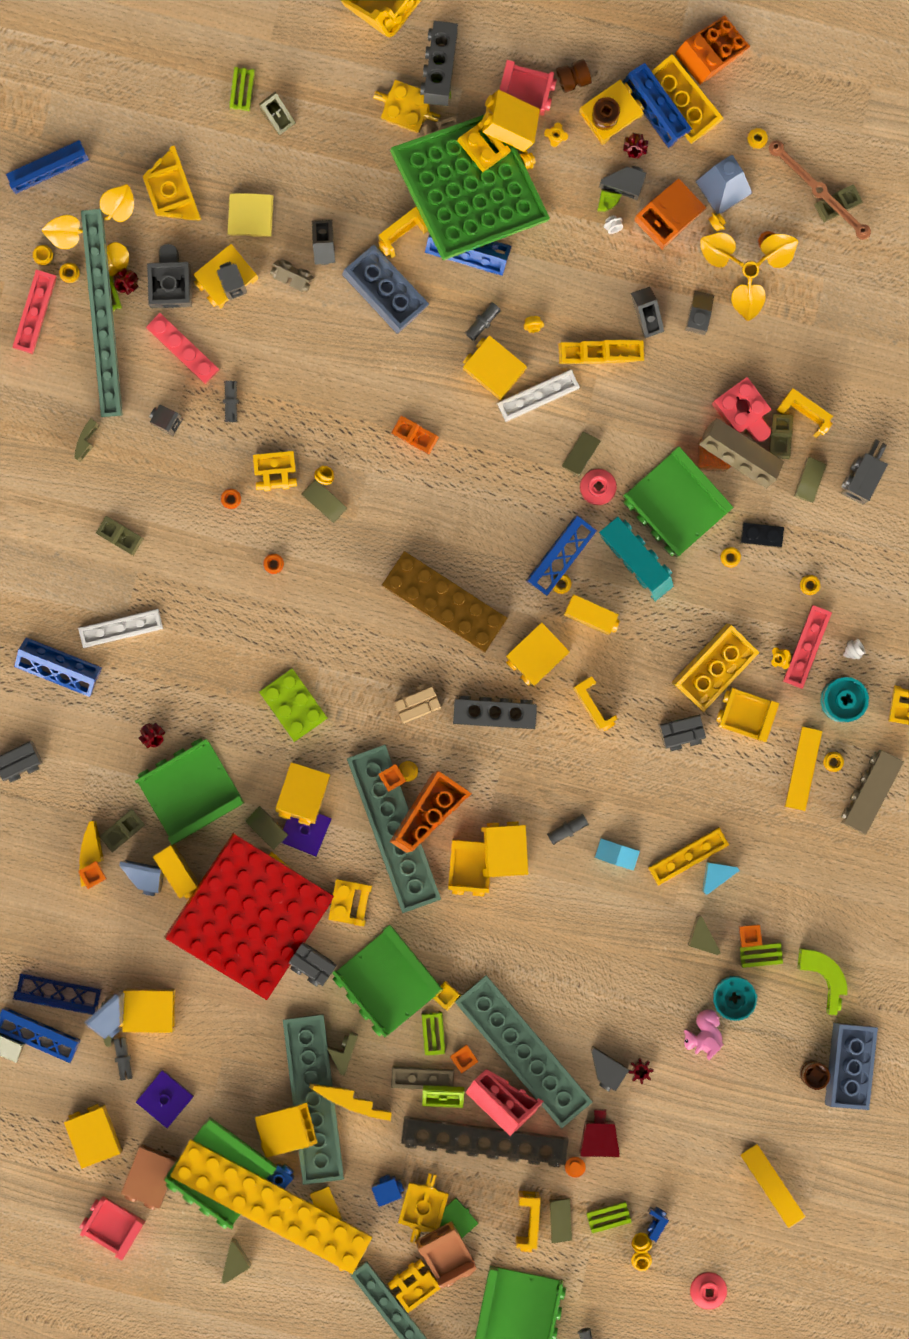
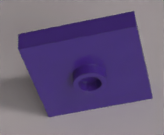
(306, 837)
(164, 1099)

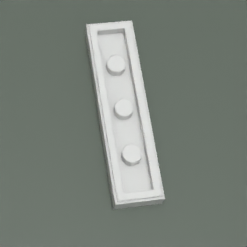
(538, 395)
(120, 628)

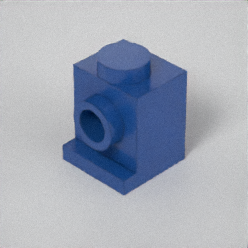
(284, 1172)

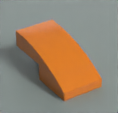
(415, 435)

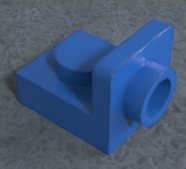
(657, 1227)

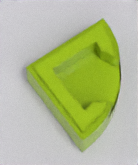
(608, 201)

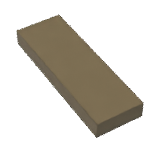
(417, 1077)

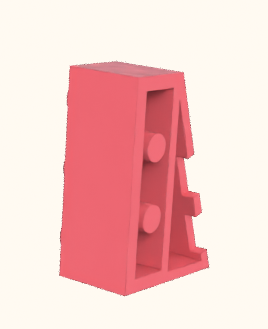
(503, 1102)

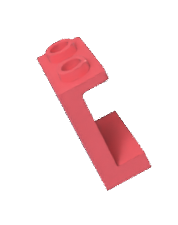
(528, 85)
(112, 1226)

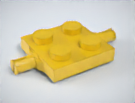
(405, 107)
(423, 1207)

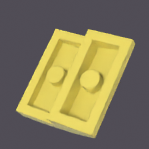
(250, 214)

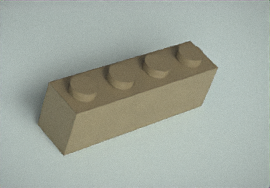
(741, 453)
(872, 791)

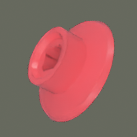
(591, 494)
(710, 1281)

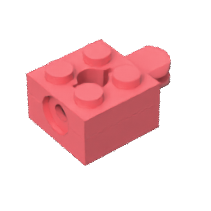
(743, 410)

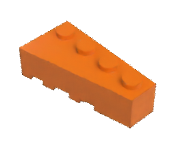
(432, 806)

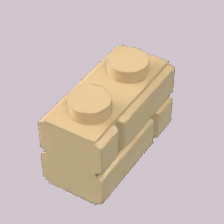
(417, 704)

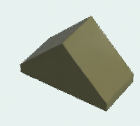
(276, 113)
(702, 938)
(236, 1262)

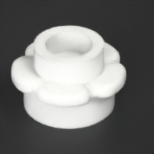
(613, 224)

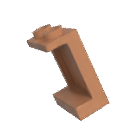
(147, 1177)
(446, 1255)

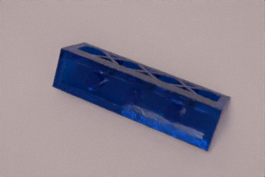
(56, 1002)

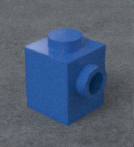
(387, 1190)

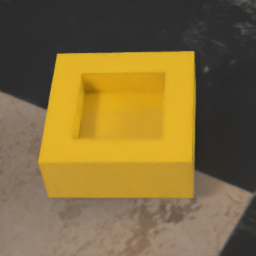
(447, 996)

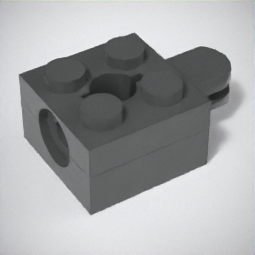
(169, 280)
(865, 475)

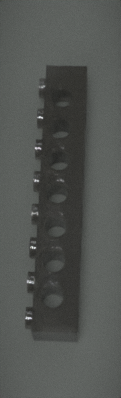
(557, 1143)

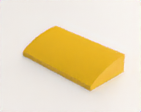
(687, 97)
(715, 667)

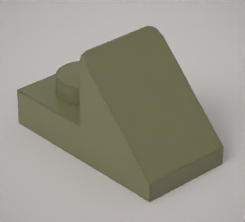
(340, 1057)

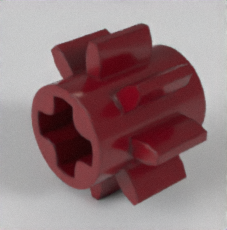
(635, 145)
(126, 281)
(151, 735)
(636, 1067)

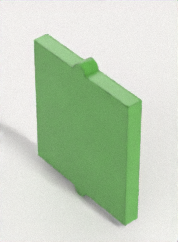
(459, 1216)

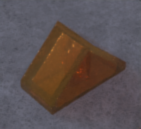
(710, 462)

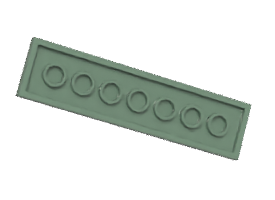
(386, 810)
(523, 1051)
(309, 1065)

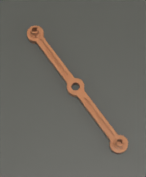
(862, 231)

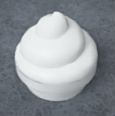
(854, 649)

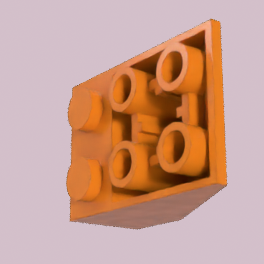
(711, 49)
(669, 213)

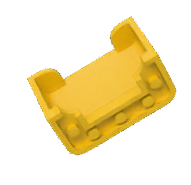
(383, 15)

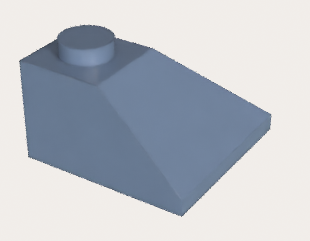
(724, 185)
(144, 876)
(108, 1017)

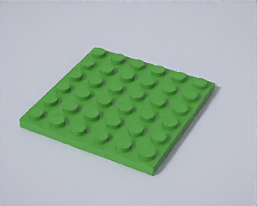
(459, 200)

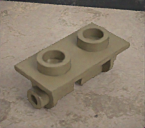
(285, 271)

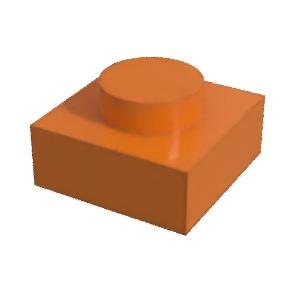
(392, 777)
(92, 875)
(750, 935)
(464, 1058)

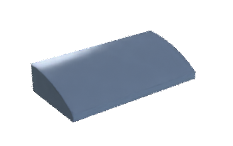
(385, 289)
(851, 1066)

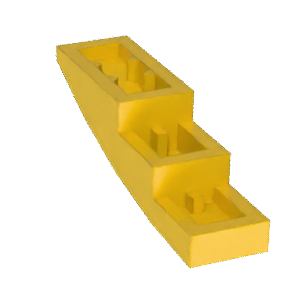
(601, 351)
(345, 1098)
(772, 1186)

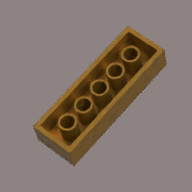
(444, 602)

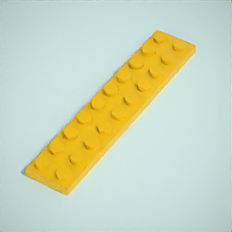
(271, 1206)

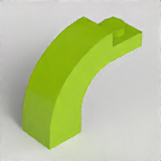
(818, 962)

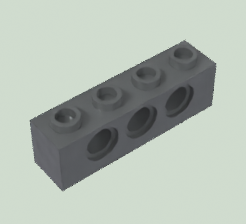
(439, 92)
(526, 721)

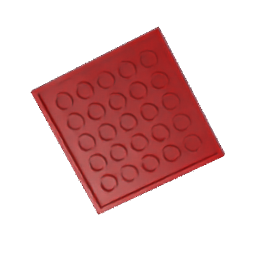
(249, 916)

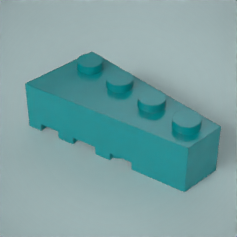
(637, 557)

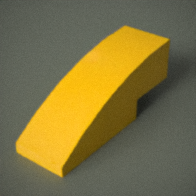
(90, 848)

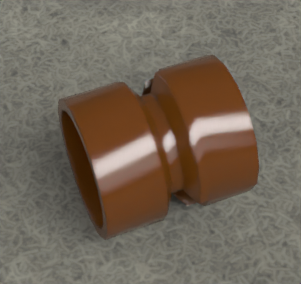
(575, 75)
(605, 113)
(815, 1074)

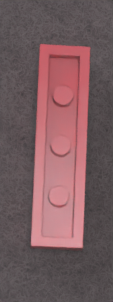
(34, 311)
(182, 348)
(807, 646)

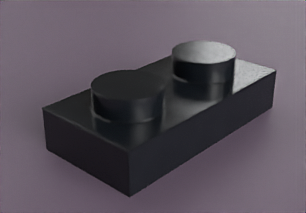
(762, 535)

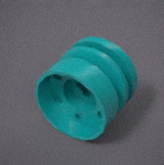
(745, 1004)

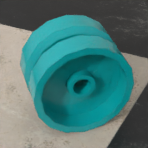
(856, 697)

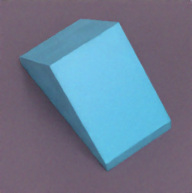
(617, 854)
(716, 875)

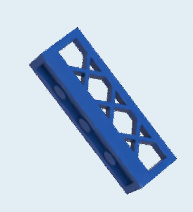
(658, 105)
(47, 167)
(481, 258)
(553, 552)
(58, 663)
(38, 1028)

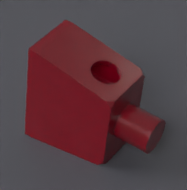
(599, 1137)

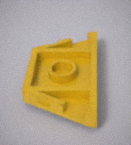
(170, 188)

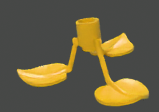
(116, 203)
(749, 299)

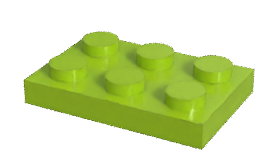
(293, 705)

